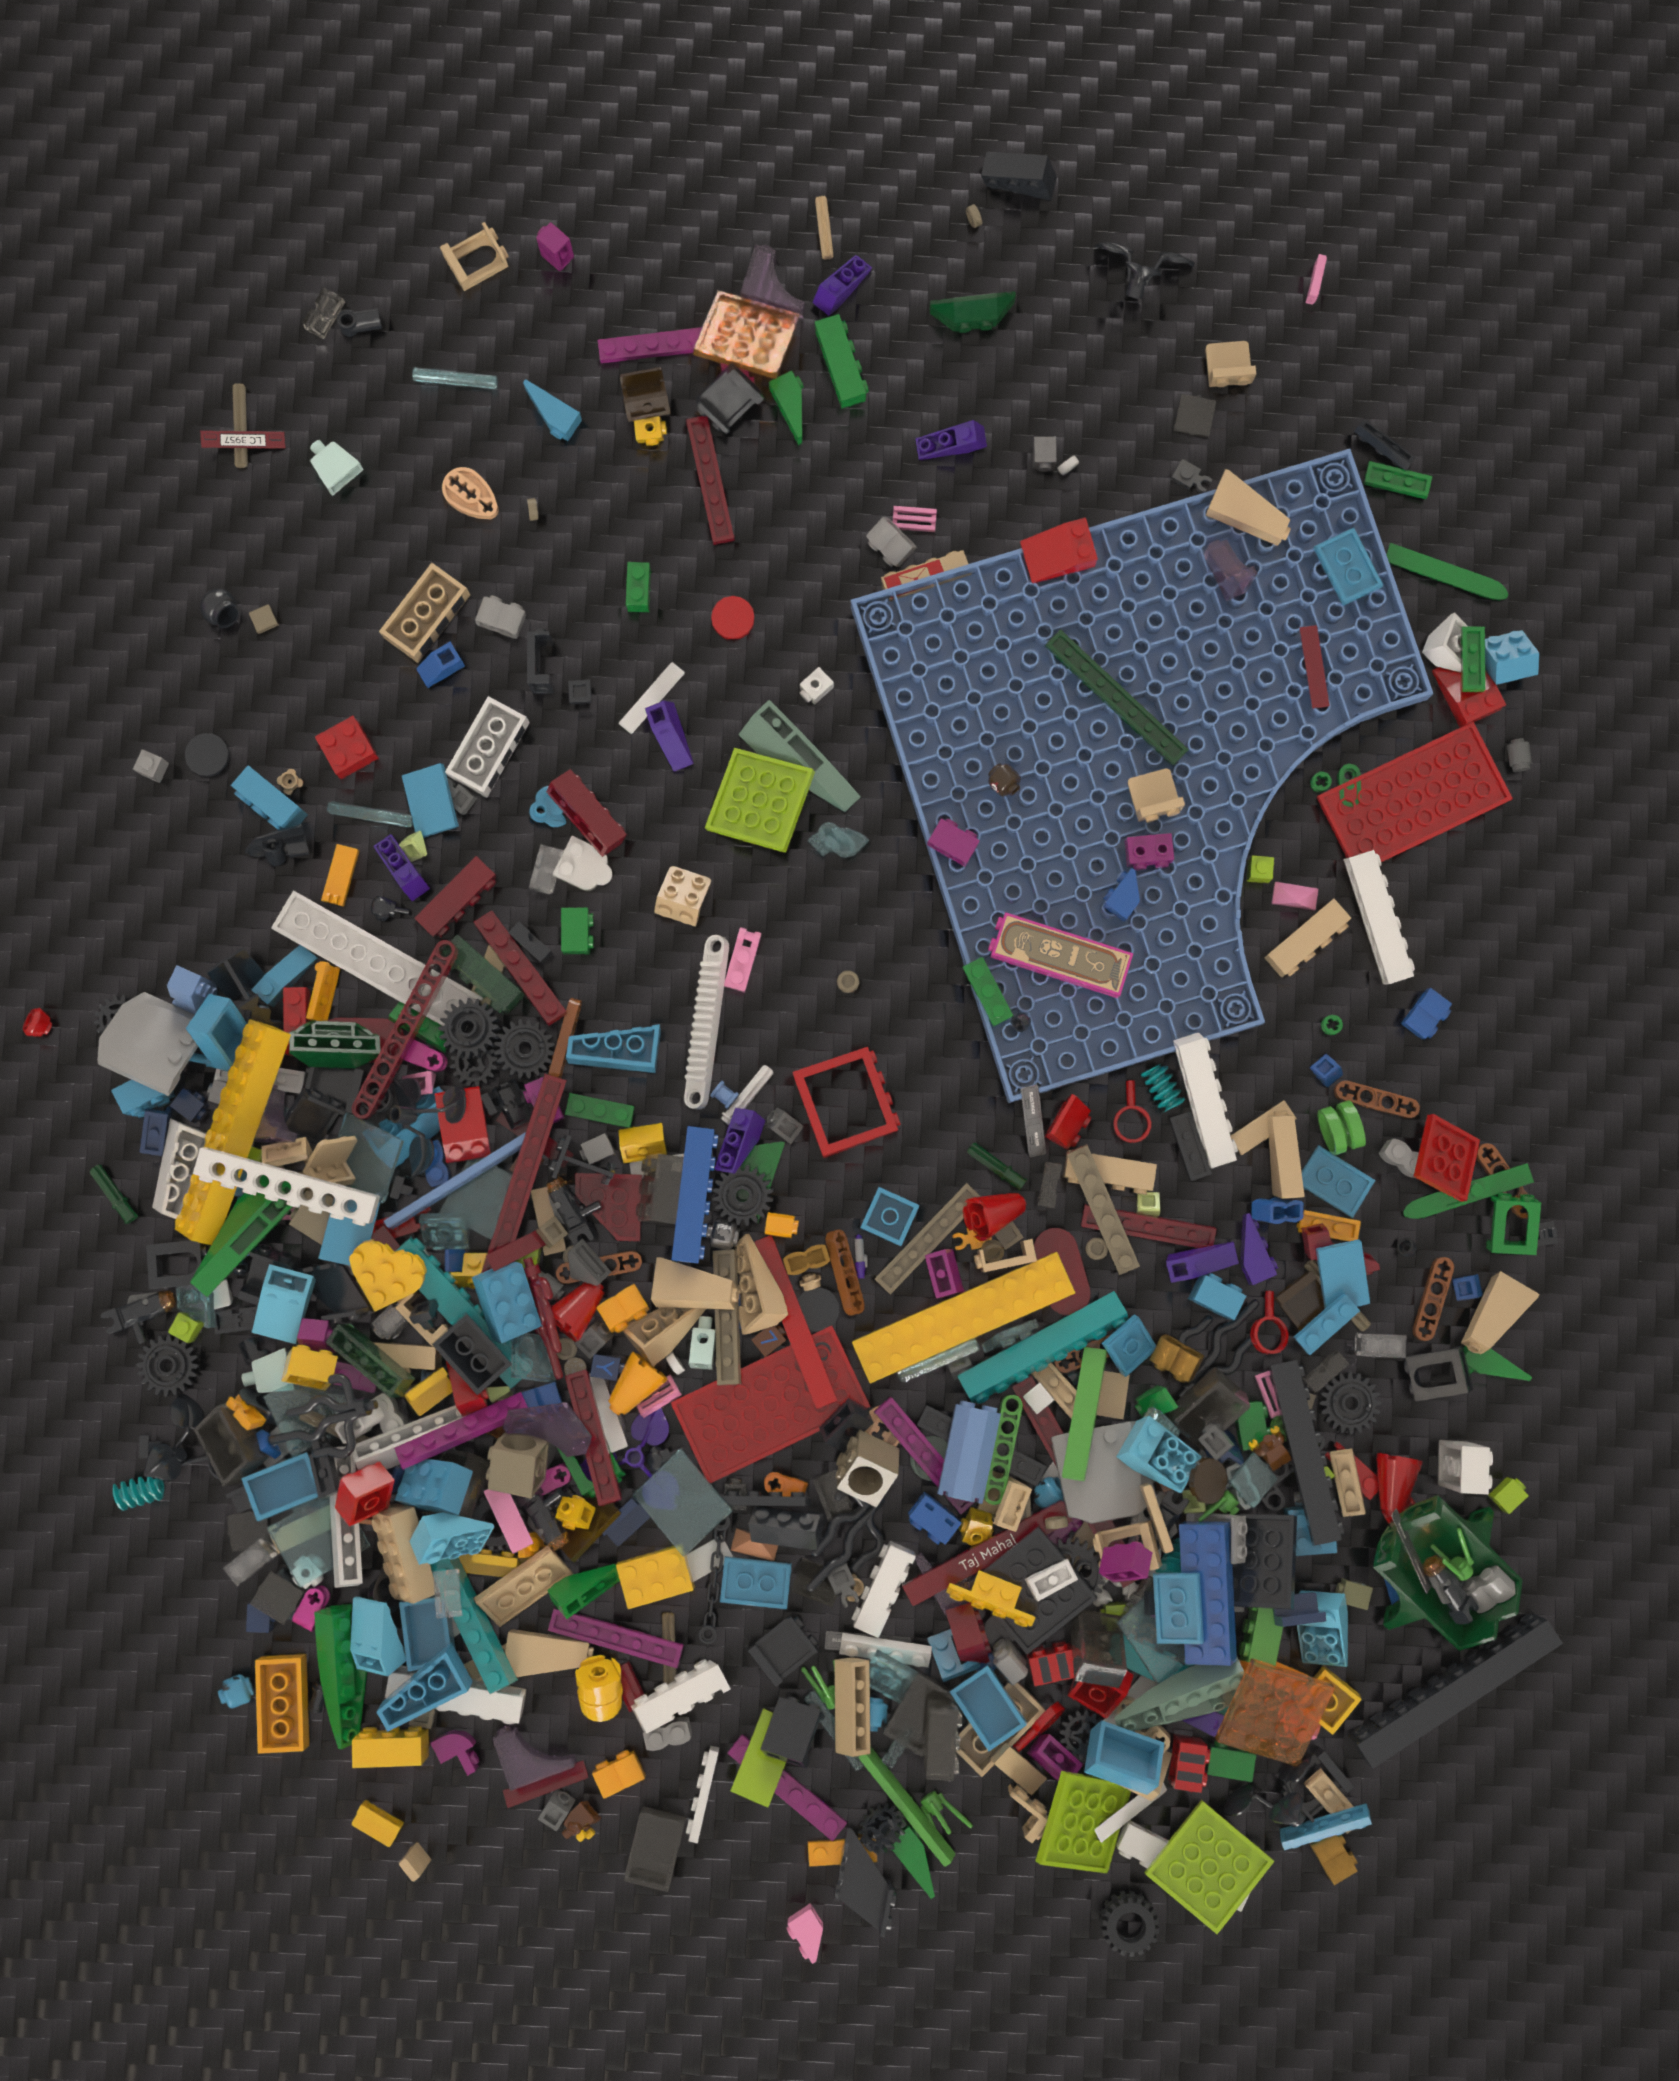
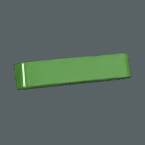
(1008, 1439)

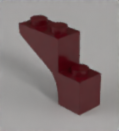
(1318, 1236)

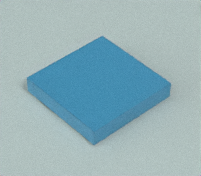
(1129, 1345)

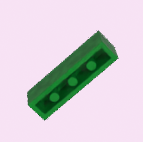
(840, 361)

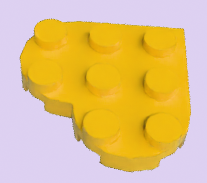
(386, 1273)

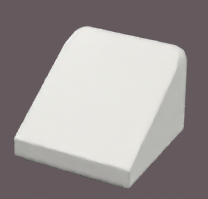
(222, 1295)
(1038, 1398)

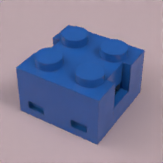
(934, 1518)

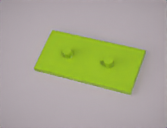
(758, 1773)

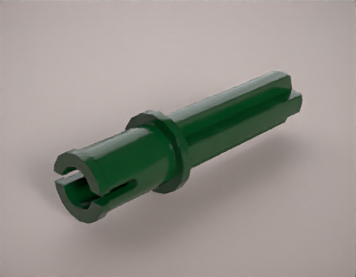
(996, 1166)
(113, 1194)

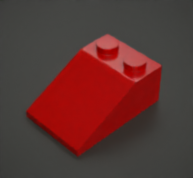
(1059, 551)
(1468, 706)
(1068, 1122)
(469, 1136)

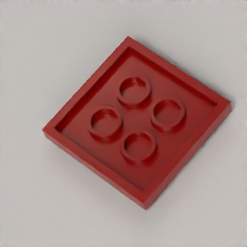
(1446, 1158)

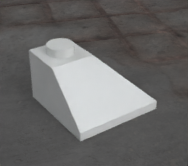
(1444, 644)

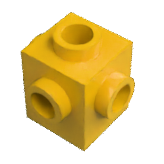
(650, 437)
(575, 1512)
(976, 1526)

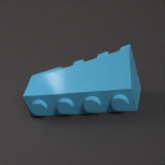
(426, 1123)

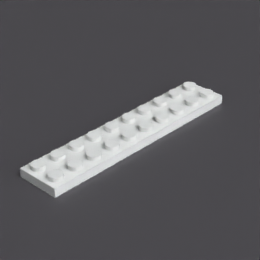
(363, 954)

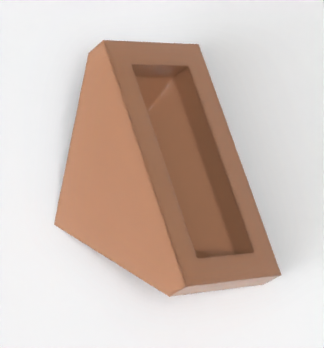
(743, 1544)

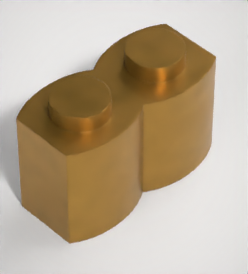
(812, 1258)
(1177, 1358)
(1334, 1858)

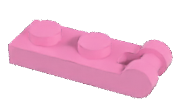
(742, 960)

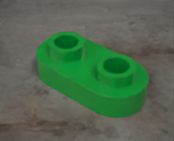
(1355, 772)

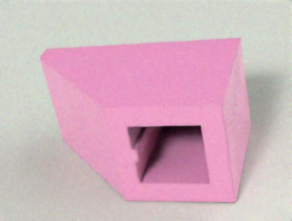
(807, 1929)

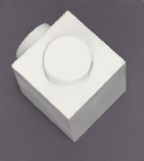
(816, 686)

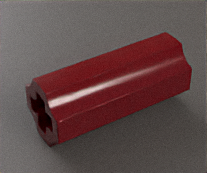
(630, 1685)

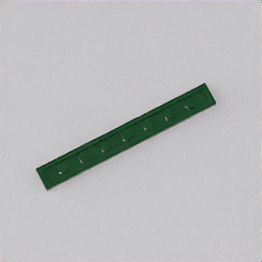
(1116, 697)

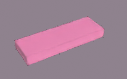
(509, 1520)

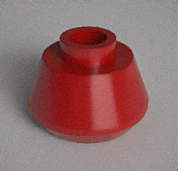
(37, 1023)

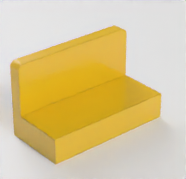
(641, 1141)
(429, 1391)
(377, 1823)

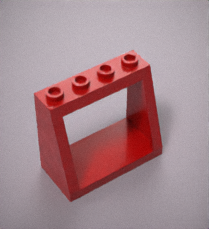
(884, 1100)

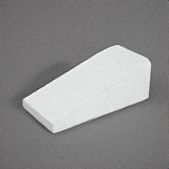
(1051, 1579)

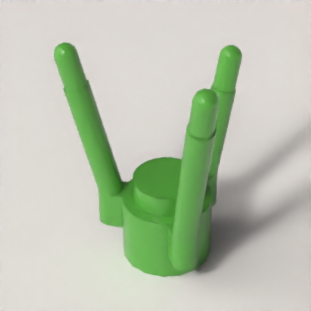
(1226, 1503)
(1459, 1566)
(828, 1693)
(932, 1804)

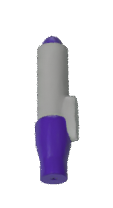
(861, 1258)

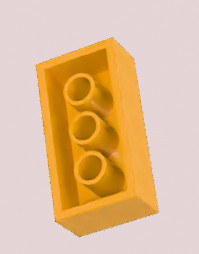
(282, 1703)

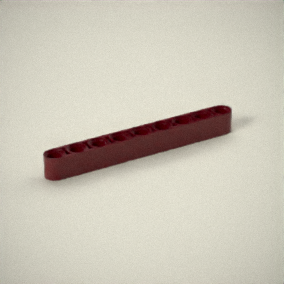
(395, 1035)

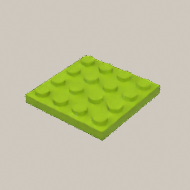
(760, 800)
(1075, 1813)
(1209, 1867)

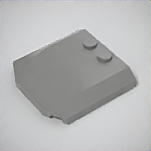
(148, 1042)
(1110, 1485)

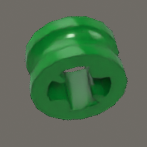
(1320, 788)
(1330, 1031)

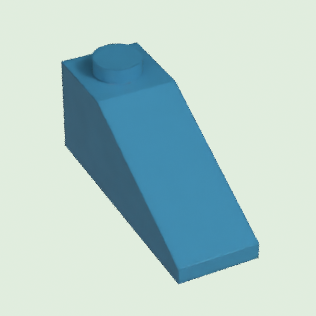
(557, 415)
(284, 975)

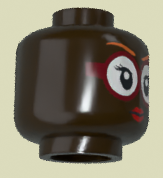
(1004, 779)

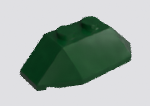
(972, 312)
(334, 1044)

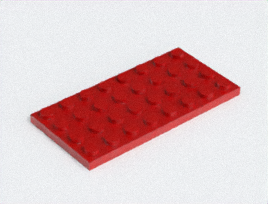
(1416, 796)
(766, 1411)

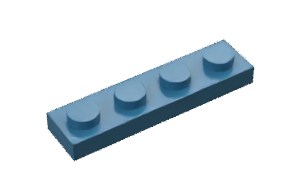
(1325, 1826)

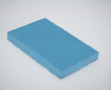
(1348, 566)
(430, 800)
(1335, 1181)
(344, 1236)
(1343, 1272)
(755, 1582)
(1178, 1608)

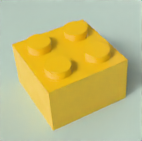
(309, 1367)
(1341, 1702)

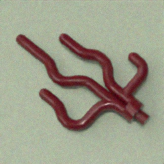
(540, 1292)

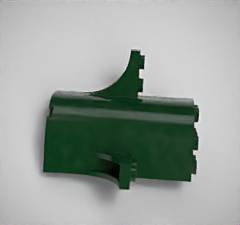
(1437, 1524)

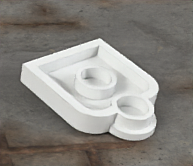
(583, 866)

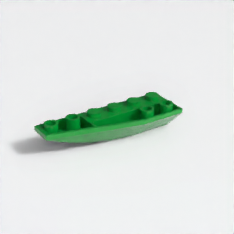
(242, 1231)
(340, 1679)

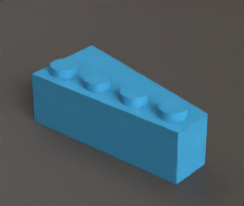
(624, 1049)
(428, 1688)

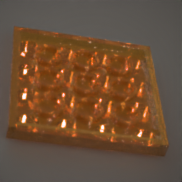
(746, 334)
(1274, 1712)

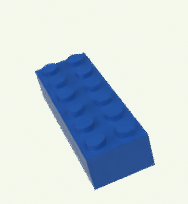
(692, 1196)
(1207, 1551)

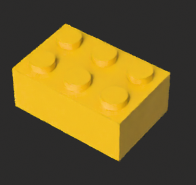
(654, 1576)
(390, 1748)

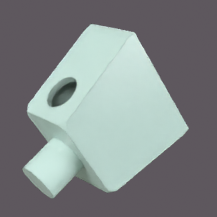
(334, 465)
(703, 1354)
(267, 1372)

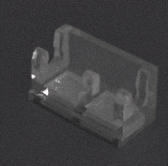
(546, 869)
(447, 1593)

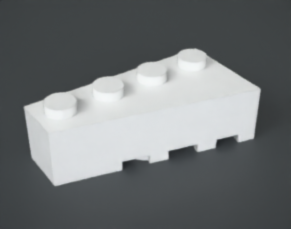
(177, 1166)
(883, 1588)
(679, 1695)

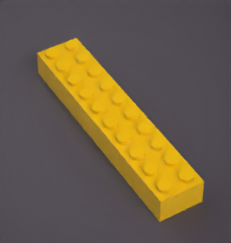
(234, 1126)
(963, 1317)

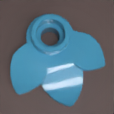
(552, 813)

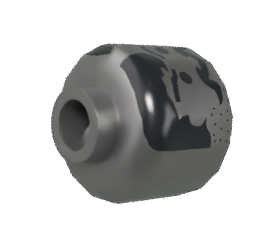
(723, 1234)

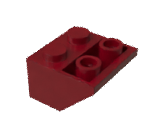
(969, 1633)

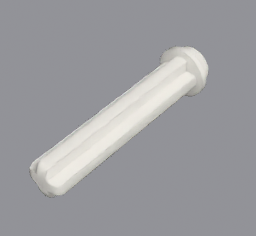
(749, 1092)

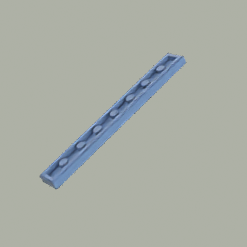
(454, 1183)

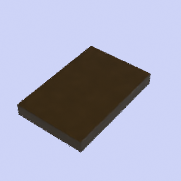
(582, 1538)

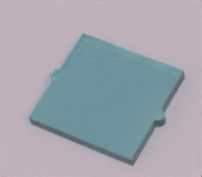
(1253, 1480)

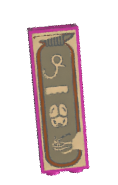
(1060, 955)

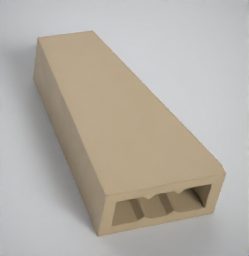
(1247, 510)
(1284, 1156)
(688, 1287)
(1497, 1311)
(412, 1355)
(543, 1653)

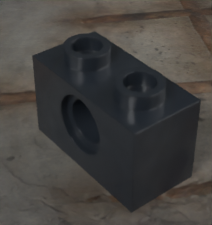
(845, 1423)

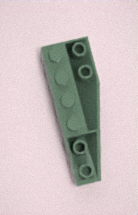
(777, 737)
(1183, 1696)

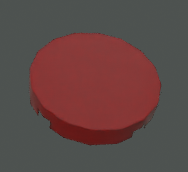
(732, 617)

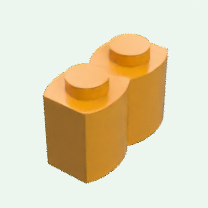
(781, 1225)
(623, 1308)
(618, 1774)

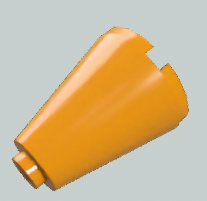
(634, 1384)

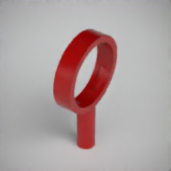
(1131, 1104)
(1269, 1315)
(1045, 1721)

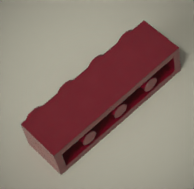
(586, 812)
(456, 897)

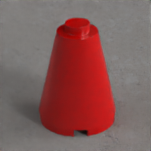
(992, 1213)
(577, 1309)
(1396, 1481)

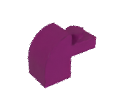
(457, 1743)

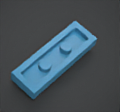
(1326, 1323)

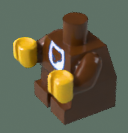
(1272, 1449)
(579, 1822)

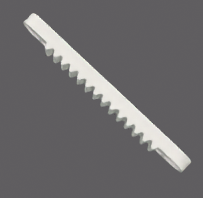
(706, 1022)

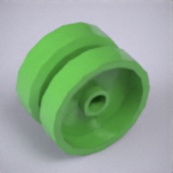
(1341, 1127)

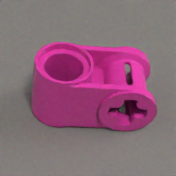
(422, 1056)
(553, 1480)
(305, 1612)

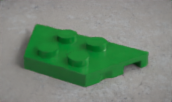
(766, 1159)

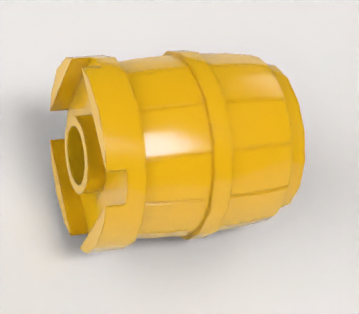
(599, 1688)

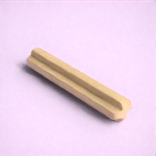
(824, 227)

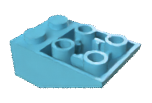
(283, 1303)
(1158, 1454)
(448, 1536)
(375, 1638)
(1326, 1641)

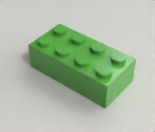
(1260, 1637)

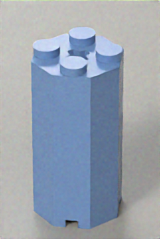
(969, 1452)

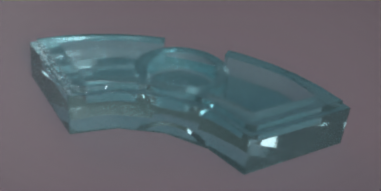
(859, 840)

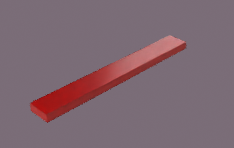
(797, 1329)

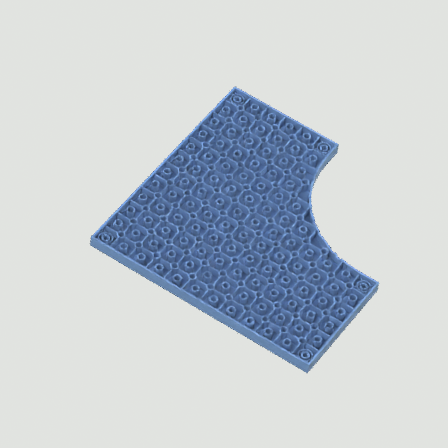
(978, 688)

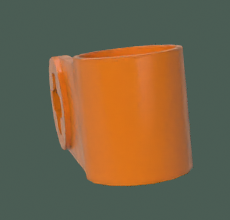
(787, 1484)

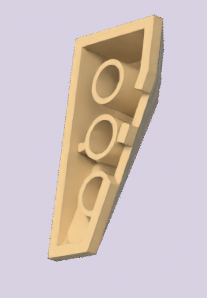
(760, 1296)
(661, 1331)

